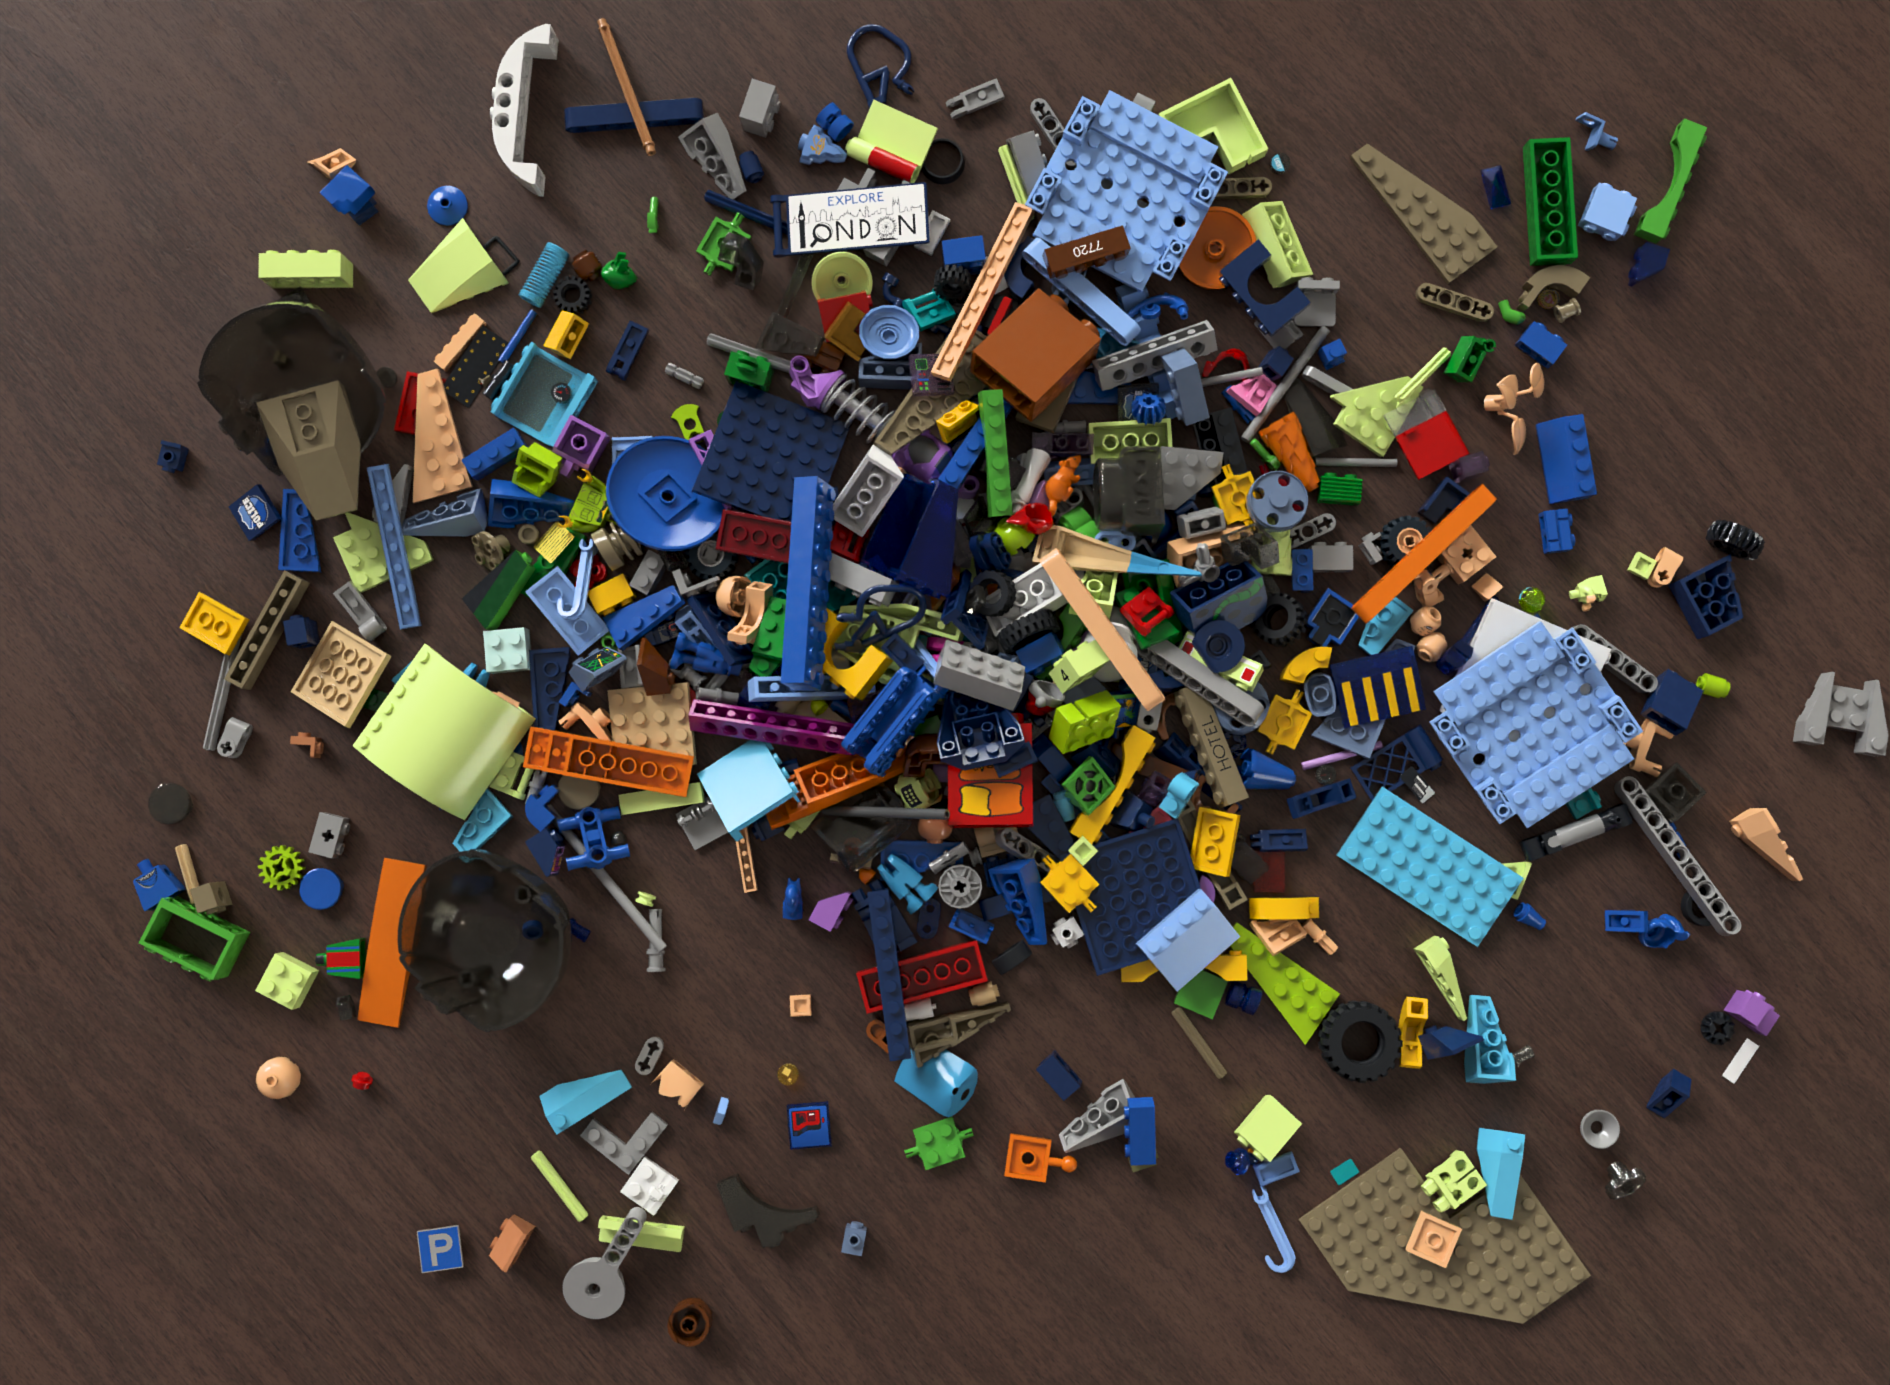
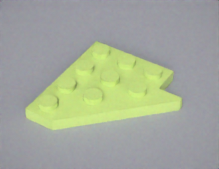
(1364, 412)
(364, 553)

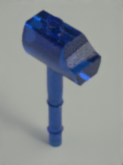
(1461, 651)

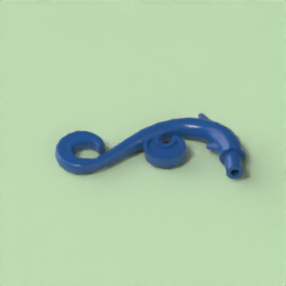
(1167, 299)

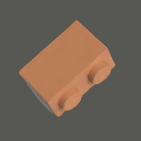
(511, 1242)

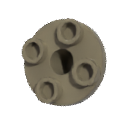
(490, 549)

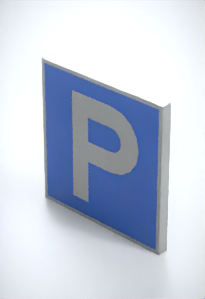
(440, 1249)

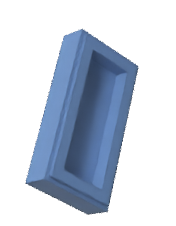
(1277, 1169)

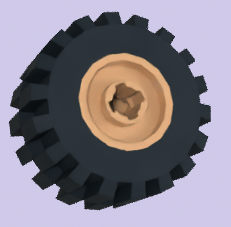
(1401, 537)

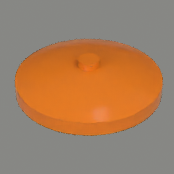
(1217, 242)

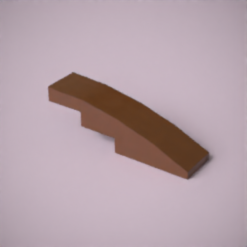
(1151, 764)

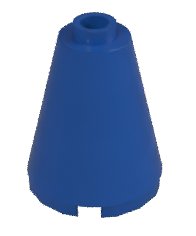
(1263, 772)

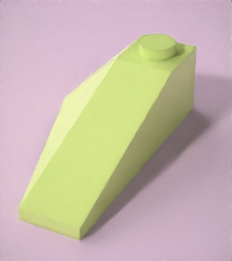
(1440, 966)

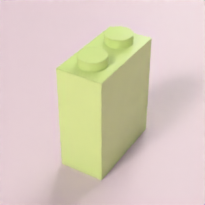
(1267, 1128)

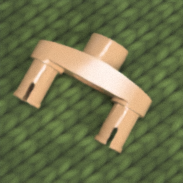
(595, 720)
(1640, 746)

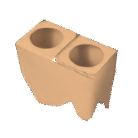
(678, 1082)

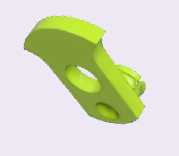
(685, 413)

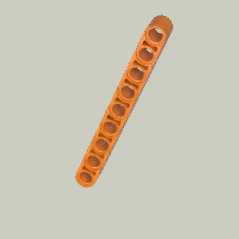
(1423, 553)

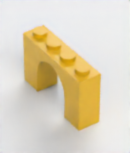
(864, 674)

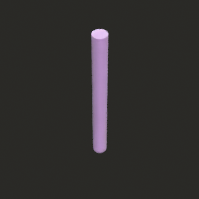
(1333, 758)

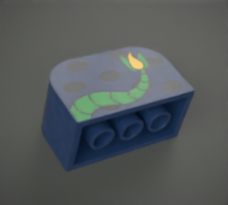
(1233, 597)

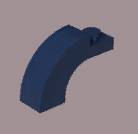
(1017, 283)
(1321, 798)

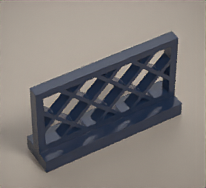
(972, 626)

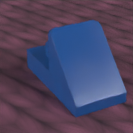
(1626, 920)

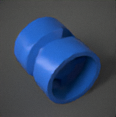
(832, 120)

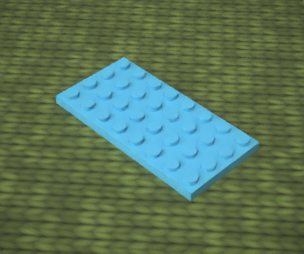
(1429, 866)

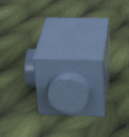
(854, 1238)

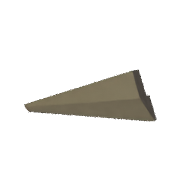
(940, 1032)

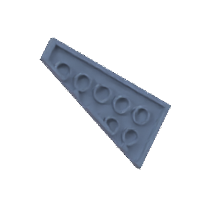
(1355, 739)

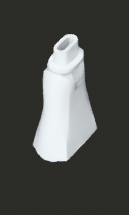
(1035, 463)

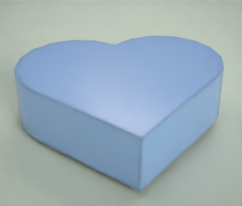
(721, 1111)

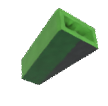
(499, 589)

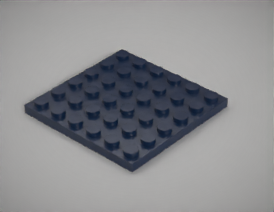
(761, 450)
(1139, 885)

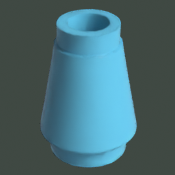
(1063, 805)

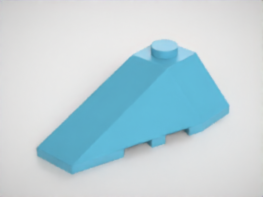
(1489, 1059)
(577, 1099)

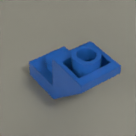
(1051, 757)

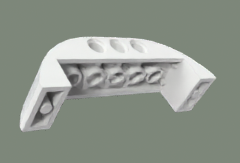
(512, 102)

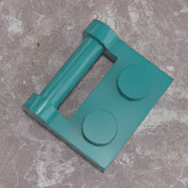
(929, 314)

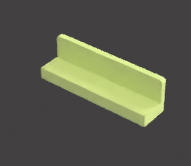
(652, 1234)

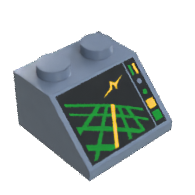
(596, 668)

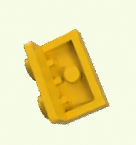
(957, 420)

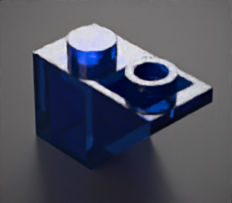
(1649, 262)

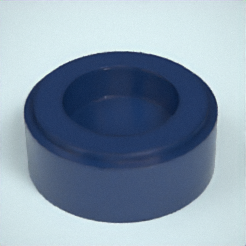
(532, 929)

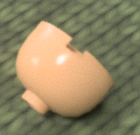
(732, 595)
(278, 1078)

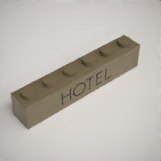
(1211, 748)

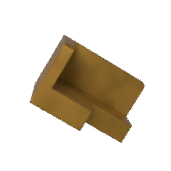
(842, 331)

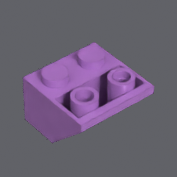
(829, 910)

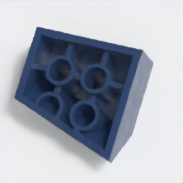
(1709, 598)

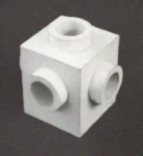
(1074, 932)

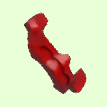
(1236, 353)

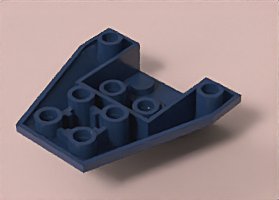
(976, 732)

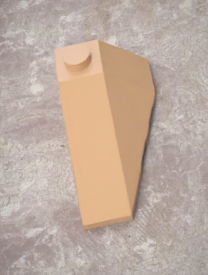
(1760, 832)

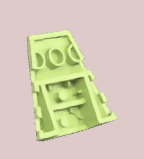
(456, 271)

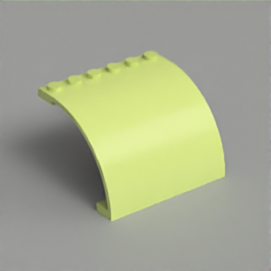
(443, 733)

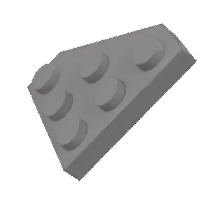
(1186, 473)

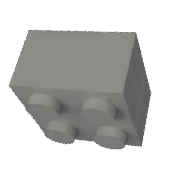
(759, 108)

